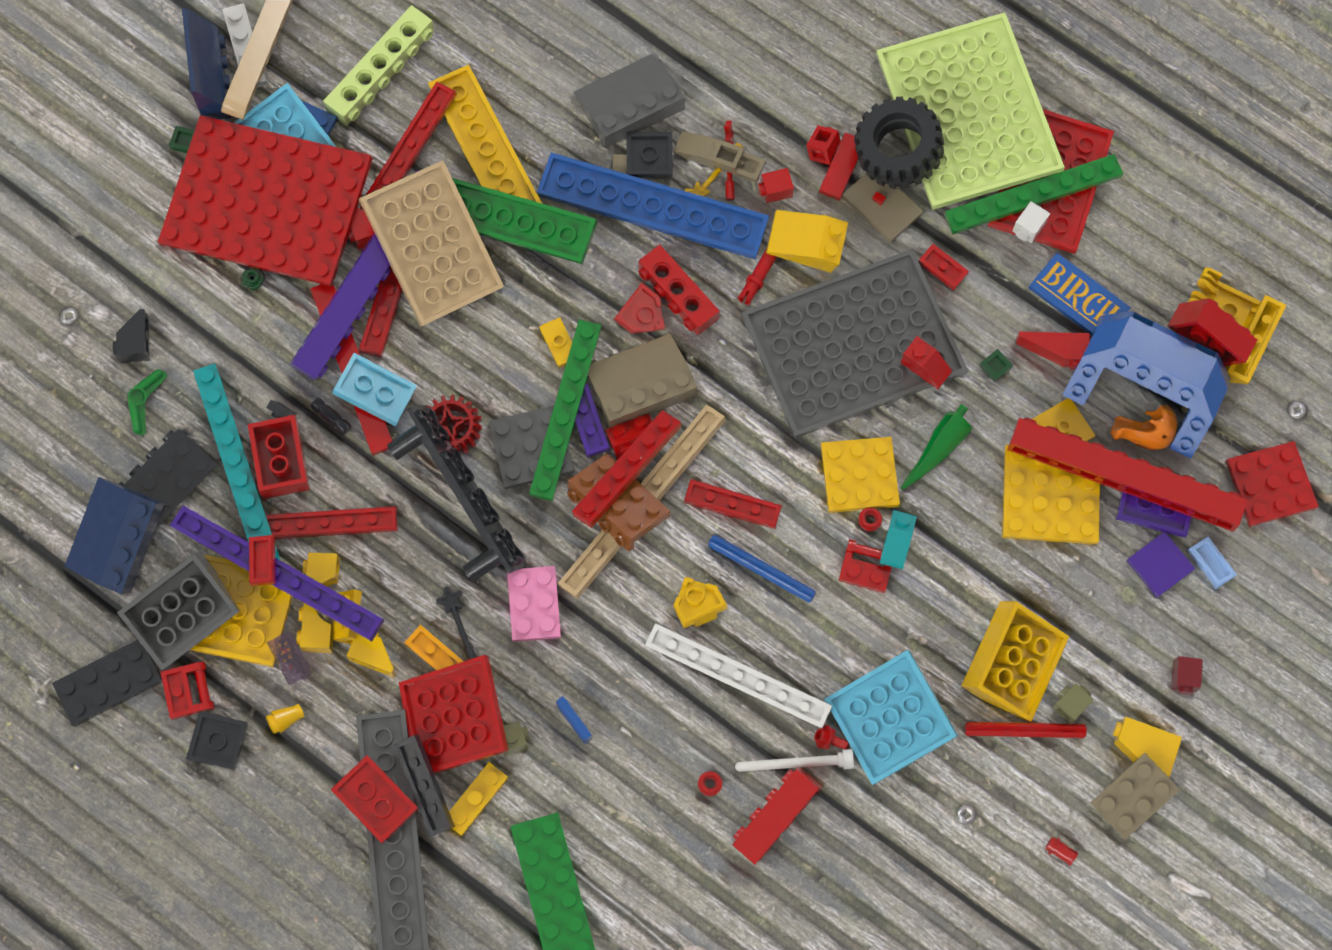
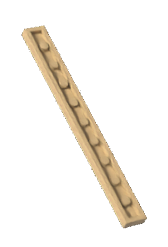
(657, 483)

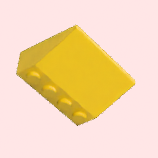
(1015, 660)

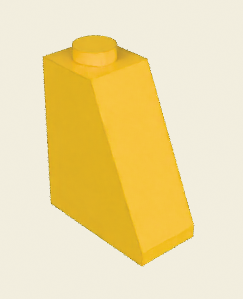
(1137, 738)

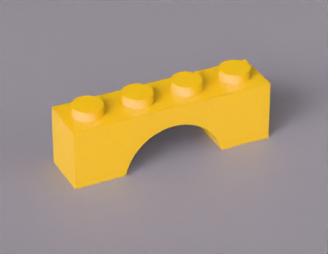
(315, 632)

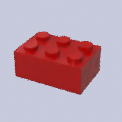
(1213, 328)
(278, 457)

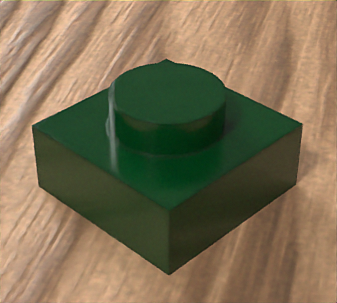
(181, 139)
(996, 365)

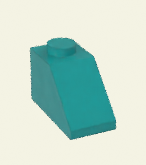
(898, 539)

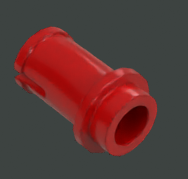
(1061, 850)

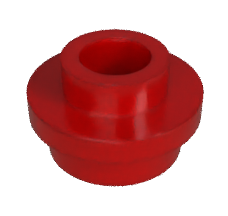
(870, 512)
(710, 775)

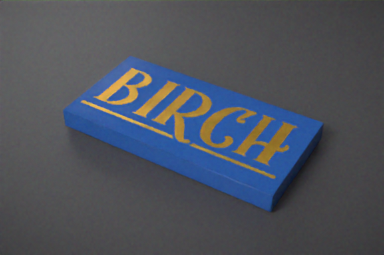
(1075, 294)

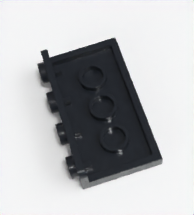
(171, 471)

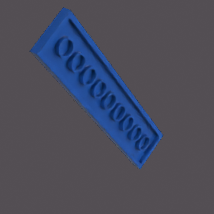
(653, 205)

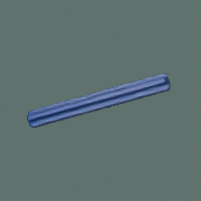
(762, 568)

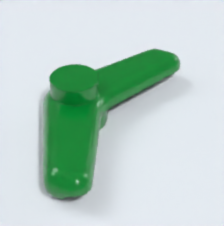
(137, 397)

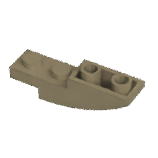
(719, 154)

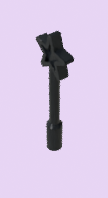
(451, 604)

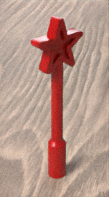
(729, 184)

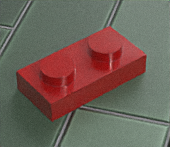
(943, 267)

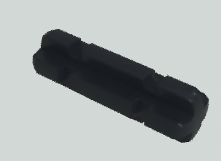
(330, 416)

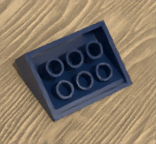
(206, 64)
(114, 536)

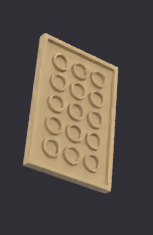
(431, 243)

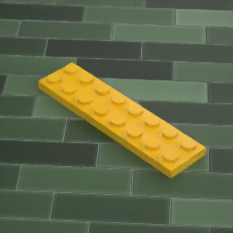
(483, 137)

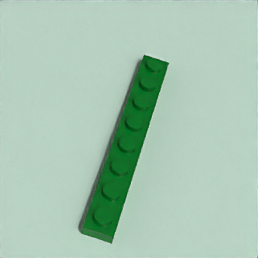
(1038, 192)
(565, 410)

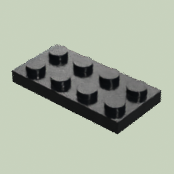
(107, 683)

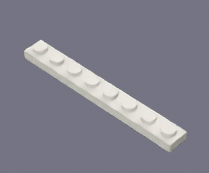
(738, 675)

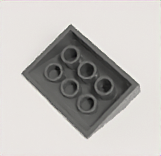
(630, 99)
(179, 610)

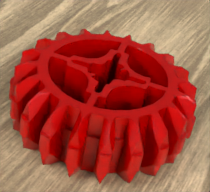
(459, 423)

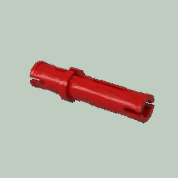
(755, 281)

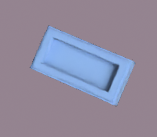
(1212, 562)

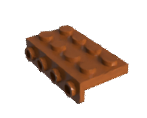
(630, 515)

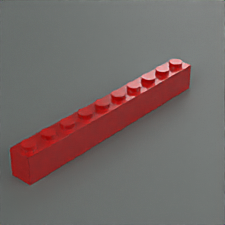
(1127, 474)

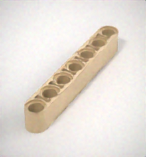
(255, 58)

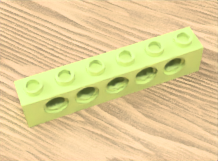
(380, 54)

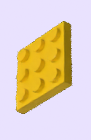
(859, 474)

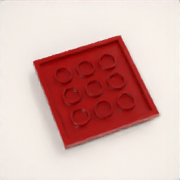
(455, 714)

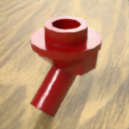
(826, 736)

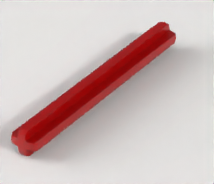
(1007, 729)

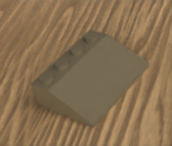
(641, 380)

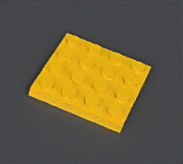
(1048, 503)
(260, 618)

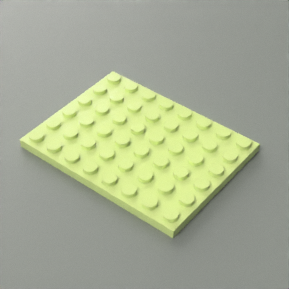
(984, 106)

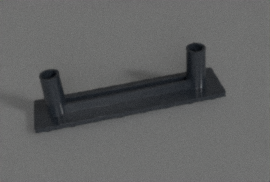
(461, 481)

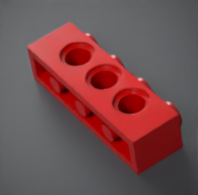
(660, 261)

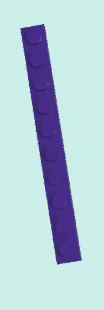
(287, 578)

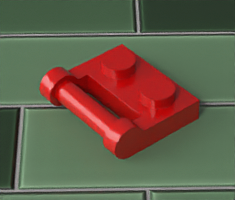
(864, 573)
(179, 693)

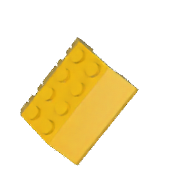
(1256, 315)

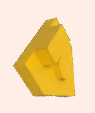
(698, 603)

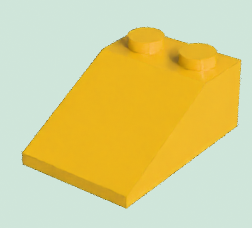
(807, 239)

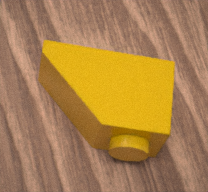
(371, 655)

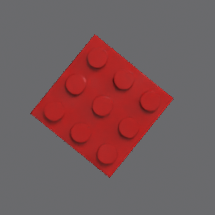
(1272, 483)

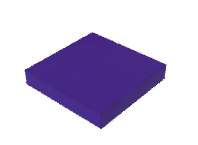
(1160, 564)

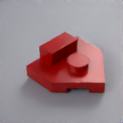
(641, 312)

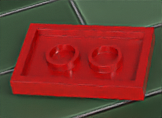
(374, 799)

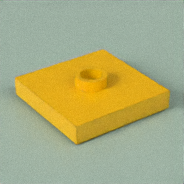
(1067, 419)

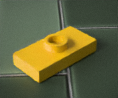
(557, 340)

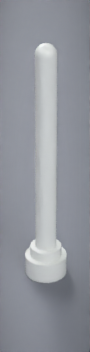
(842, 759)

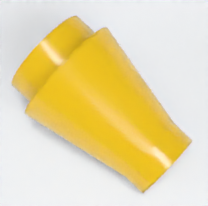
(283, 718)

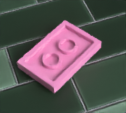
(534, 604)

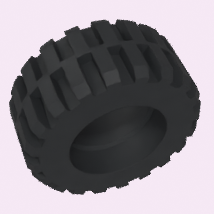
(894, 116)

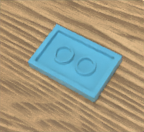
(374, 389)

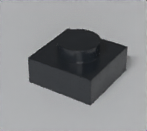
(279, 410)

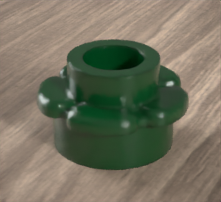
(252, 284)

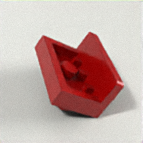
(624, 434)

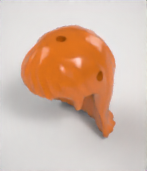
(1149, 434)

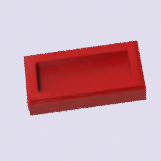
(262, 560)

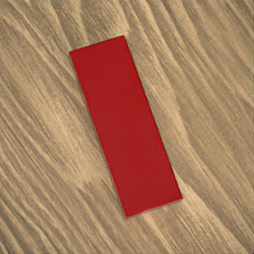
(840, 168)

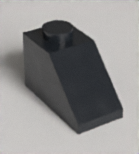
(133, 339)

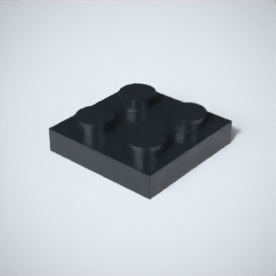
(649, 154)
(217, 741)

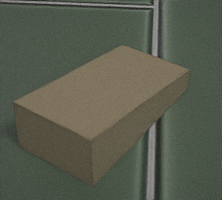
(620, 163)

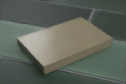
(889, 218)

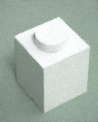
(1030, 222)

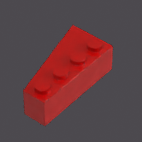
(776, 815)

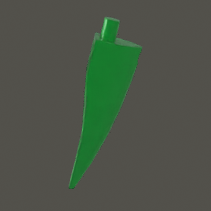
(943, 441)

